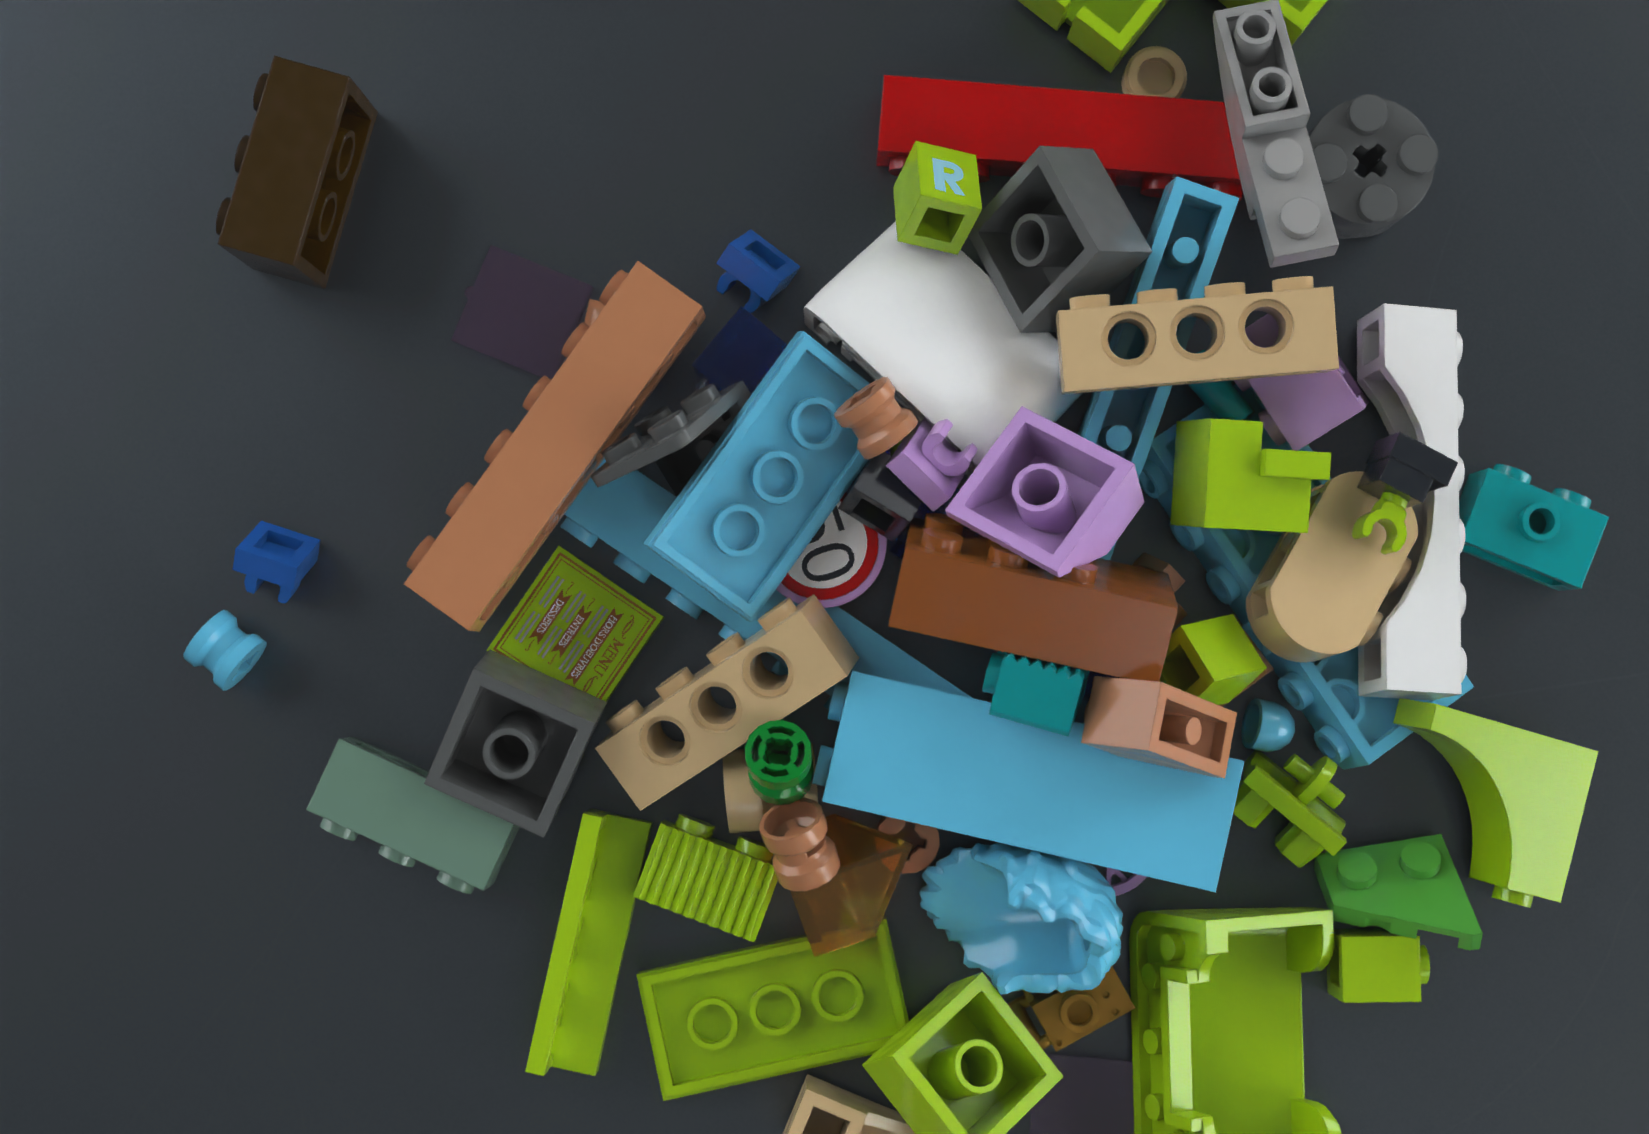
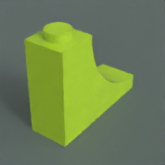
(1520, 794)

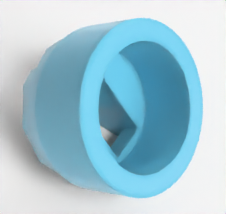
(1266, 726)

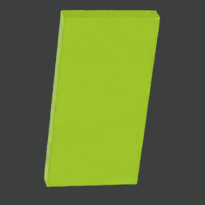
(769, 1011)

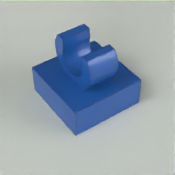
(757, 266)
(276, 557)

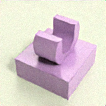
(931, 463)

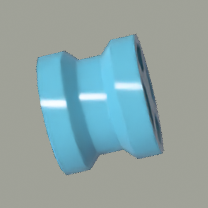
(224, 650)

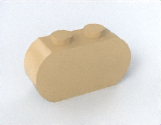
(1324, 585)

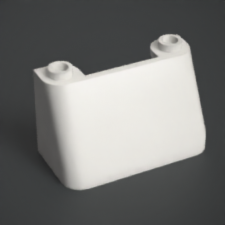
(940, 340)

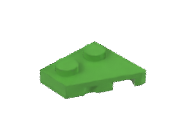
(1399, 889)

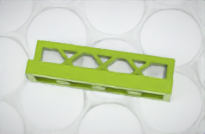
(589, 943)

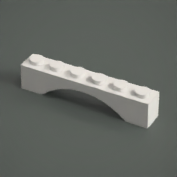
(1411, 378)

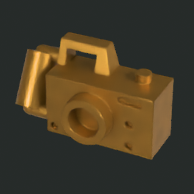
(1074, 1012)

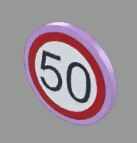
(837, 562)

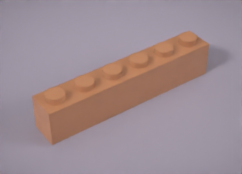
(554, 447)

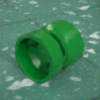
(785, 776)

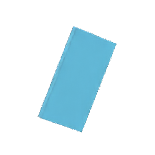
(766, 481)

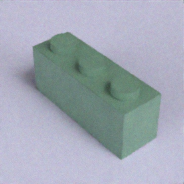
(389, 803)

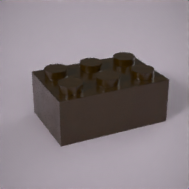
(296, 172)

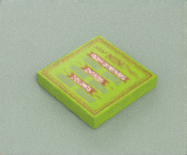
(577, 627)

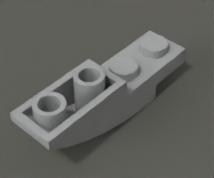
(1270, 134)

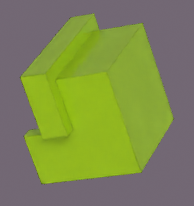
(1235, 484)

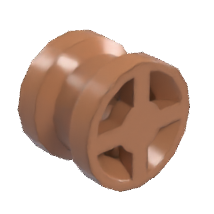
(876, 418)
(918, 835)

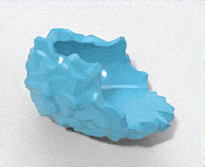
(1026, 916)

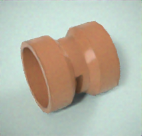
(801, 850)

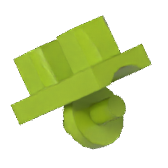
(1311, 822)

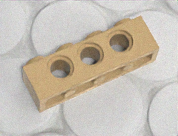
(1303, 343)
(653, 764)

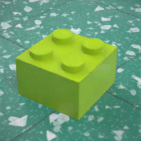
(963, 1064)

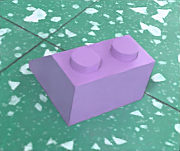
(1303, 404)
(1049, 495)

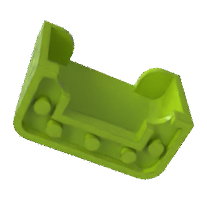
(1224, 1019)

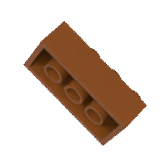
(983, 595)

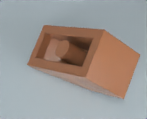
(1158, 725)

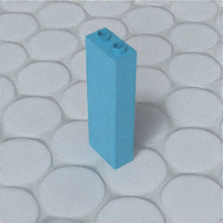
(995, 779)

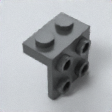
(676, 439)

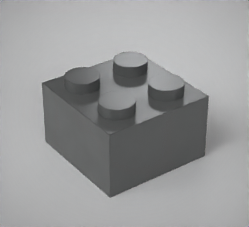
(1056, 236)
(515, 742)

